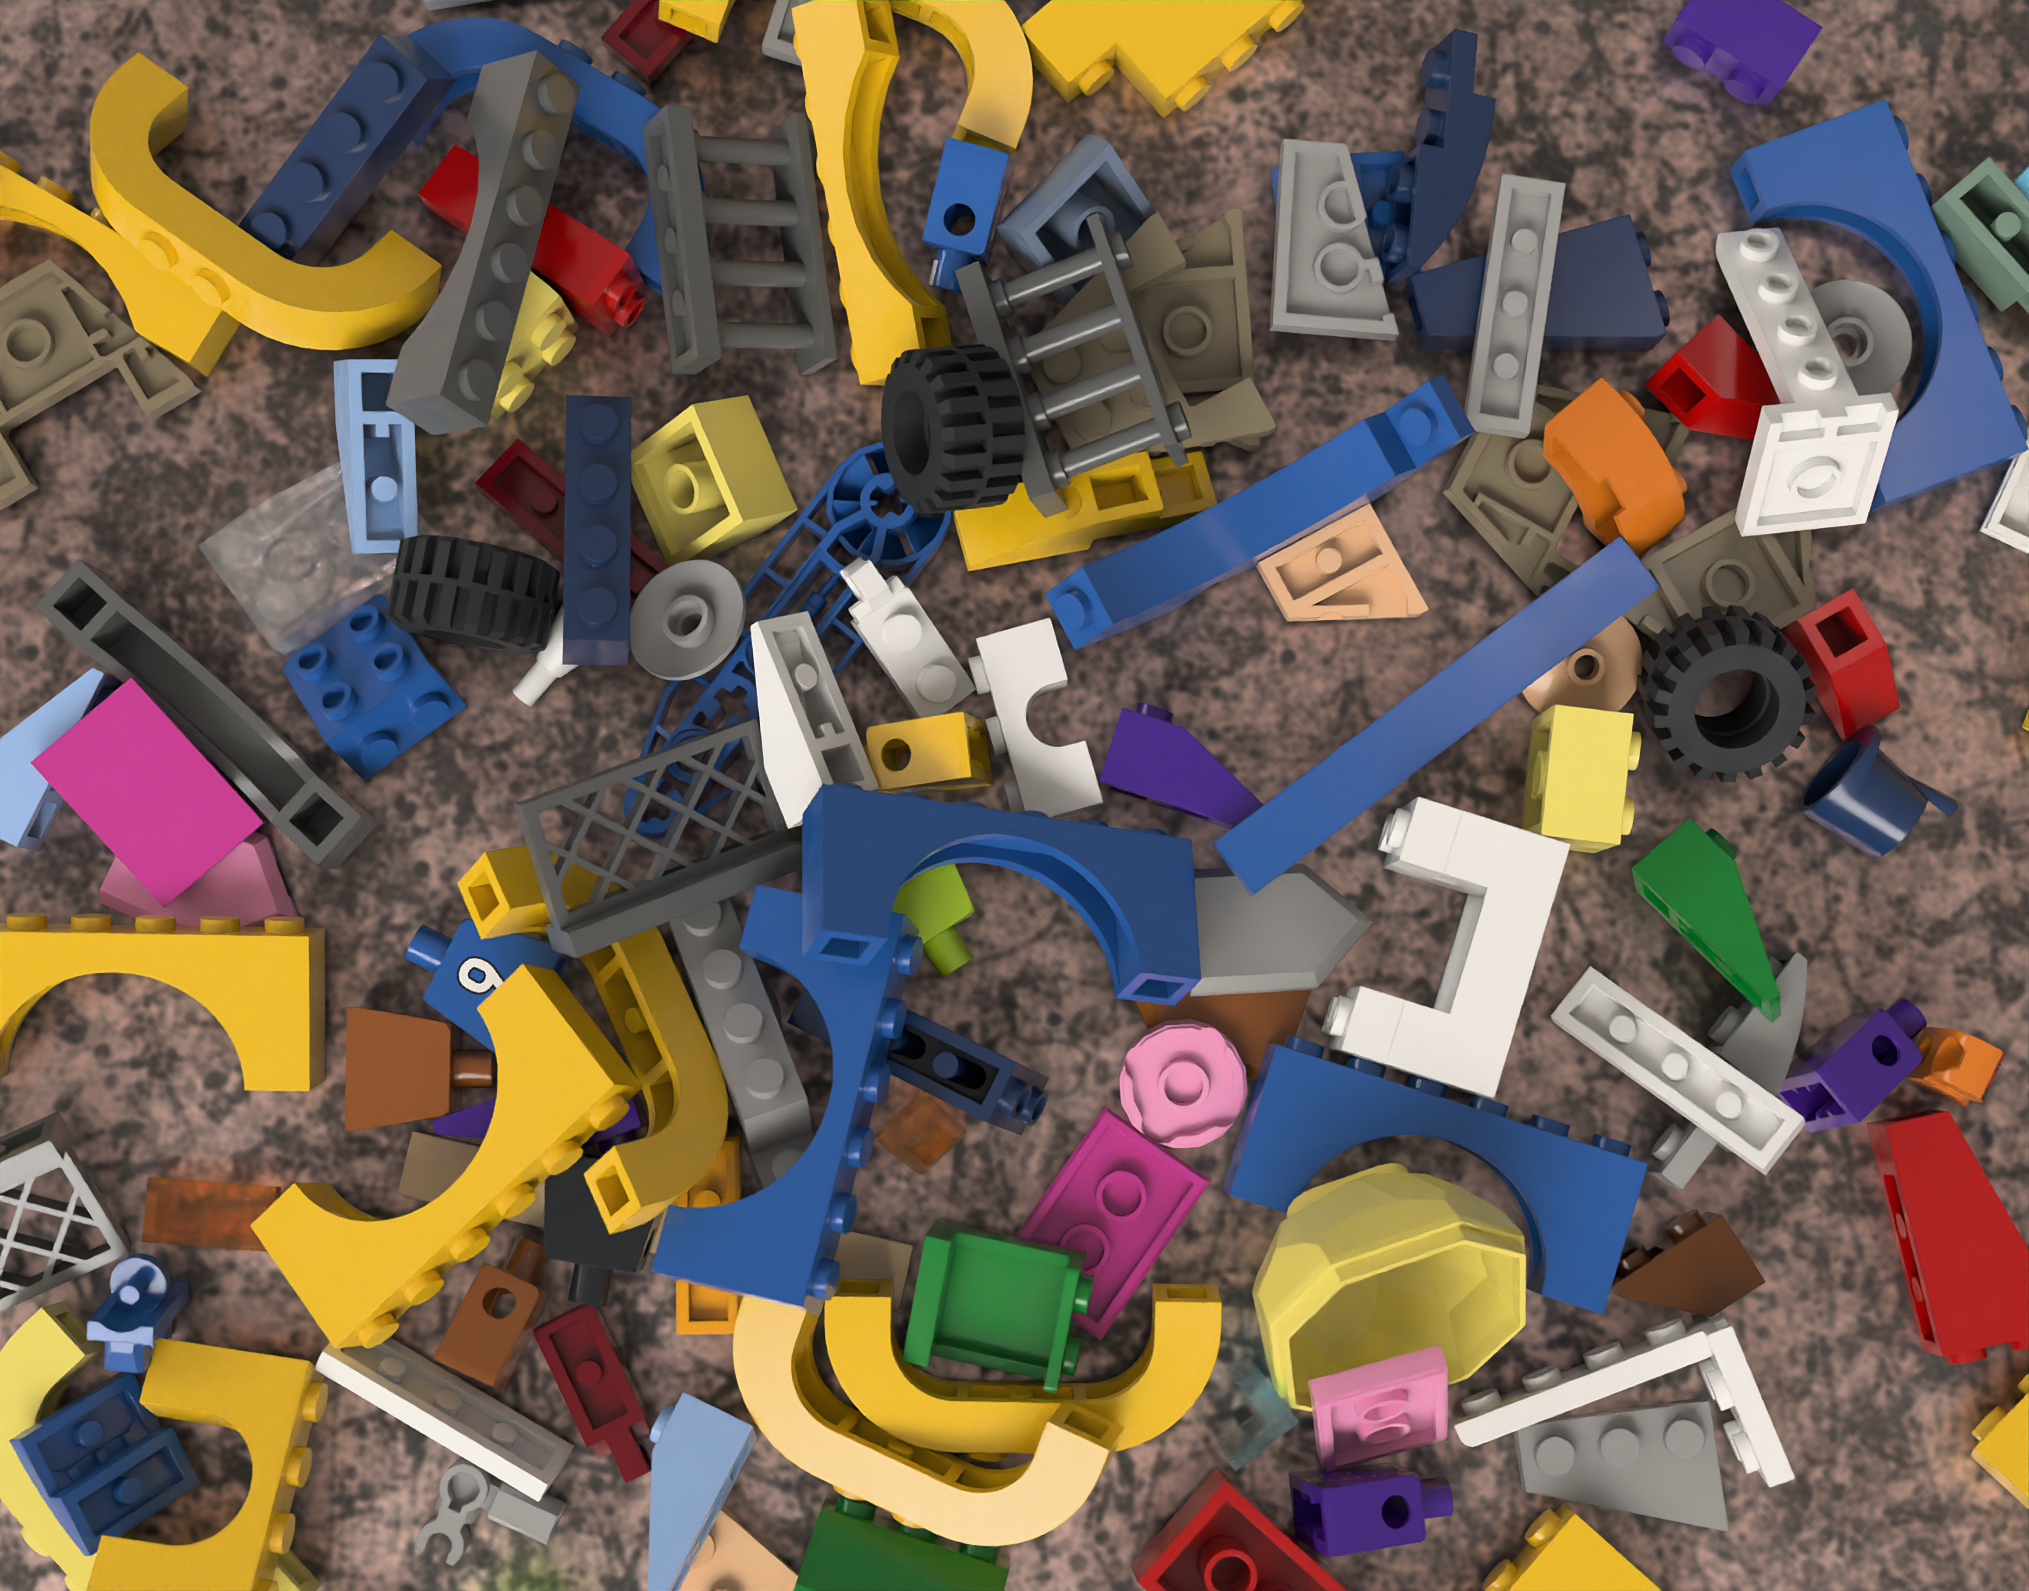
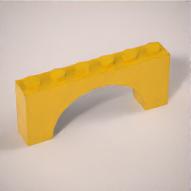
(254, 980)
(552, 1095)

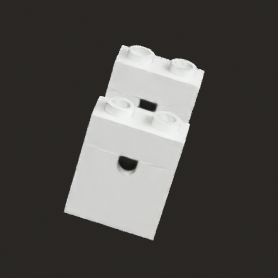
(1509, 898)

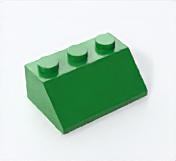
(875, 1553)

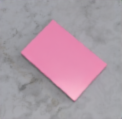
(1380, 1408)

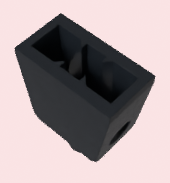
(579, 1235)

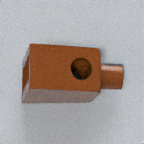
(408, 1068)
(492, 1346)

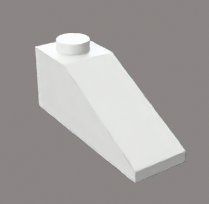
(803, 716)

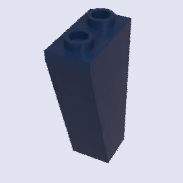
(1595, 304)
(951, 1069)

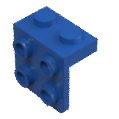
(371, 688)

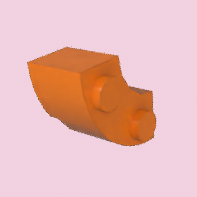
(1615, 468)

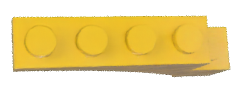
(1158, 44)

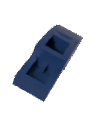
(1441, 172)

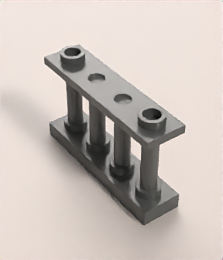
(692, 272)
(992, 301)

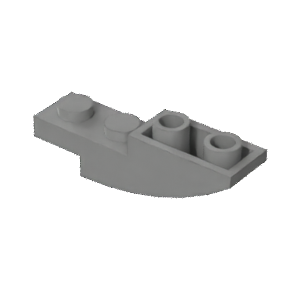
(1753, 1048)

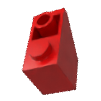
(1715, 383)
(1846, 663)

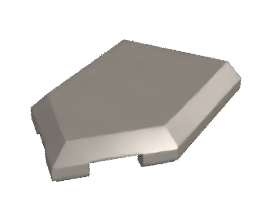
(1272, 940)

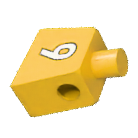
(945, 754)

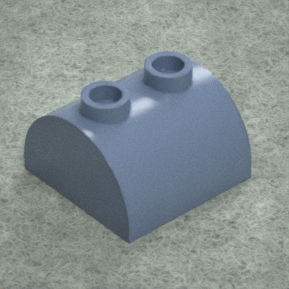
(1052, 217)

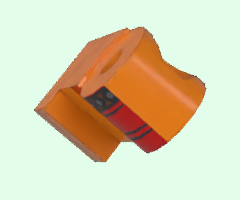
(1955, 1065)

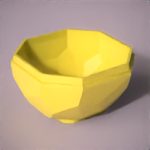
(1385, 1272)

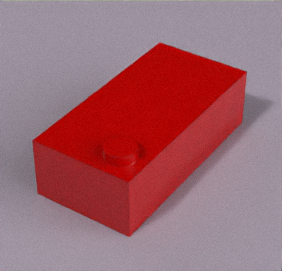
(1229, 1544)

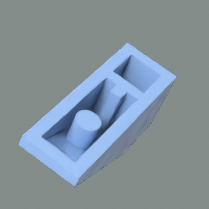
(374, 457)
(26, 797)
(691, 1476)

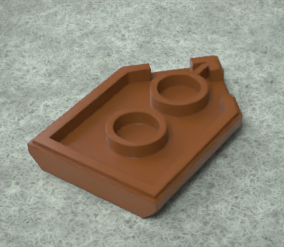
(1245, 1019)

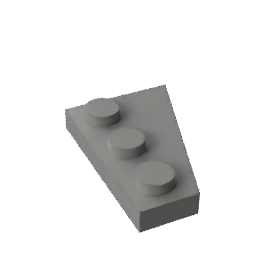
(1322, 249)
(1630, 1460)

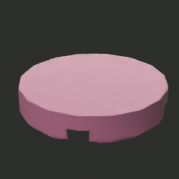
(1182, 1083)

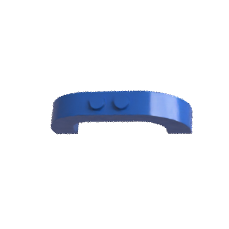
(605, 109)

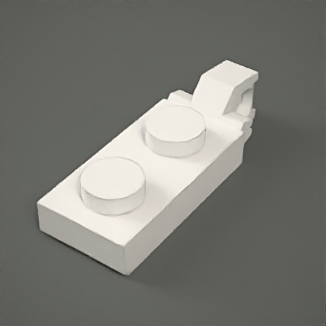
(905, 642)

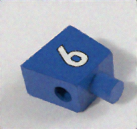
(970, 184)
(473, 968)

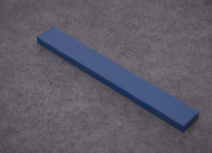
(1435, 716)

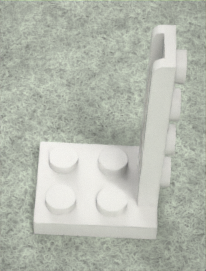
(1824, 443)
(1613, 1369)

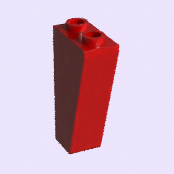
(576, 262)
(1952, 1237)

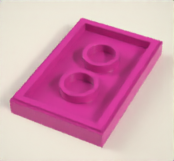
(148, 792)
(1120, 1205)

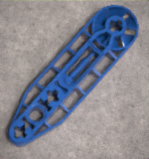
(853, 517)

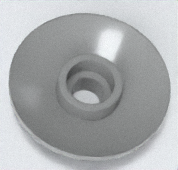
(1872, 327)
(671, 609)

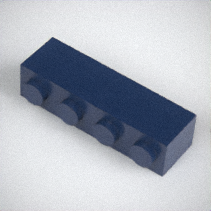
(348, 150)
(597, 531)

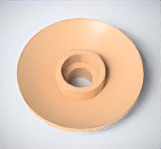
(1610, 684)

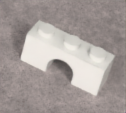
(1016, 671)

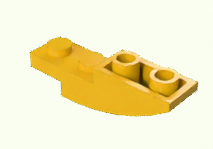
(1102, 503)

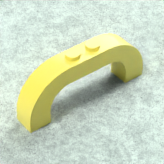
(33, 1377)

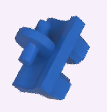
(137, 1312)

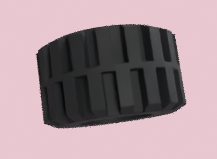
(952, 428)
(473, 594)
(1753, 731)

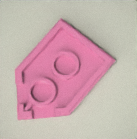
(239, 885)

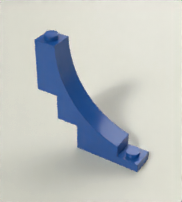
(1261, 519)

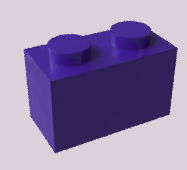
(1743, 43)

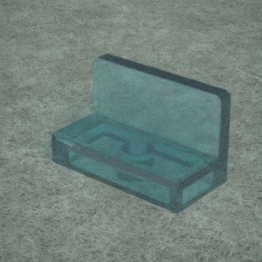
(1265, 1426)

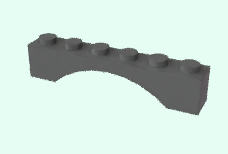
(460, 348)
(215, 718)

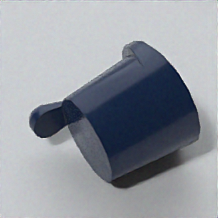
(1868, 796)

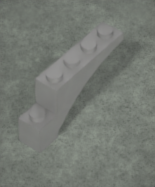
(746, 1040)

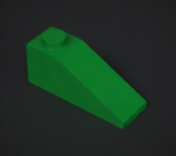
(1701, 895)

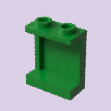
(998, 1303)

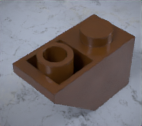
(1691, 1270)

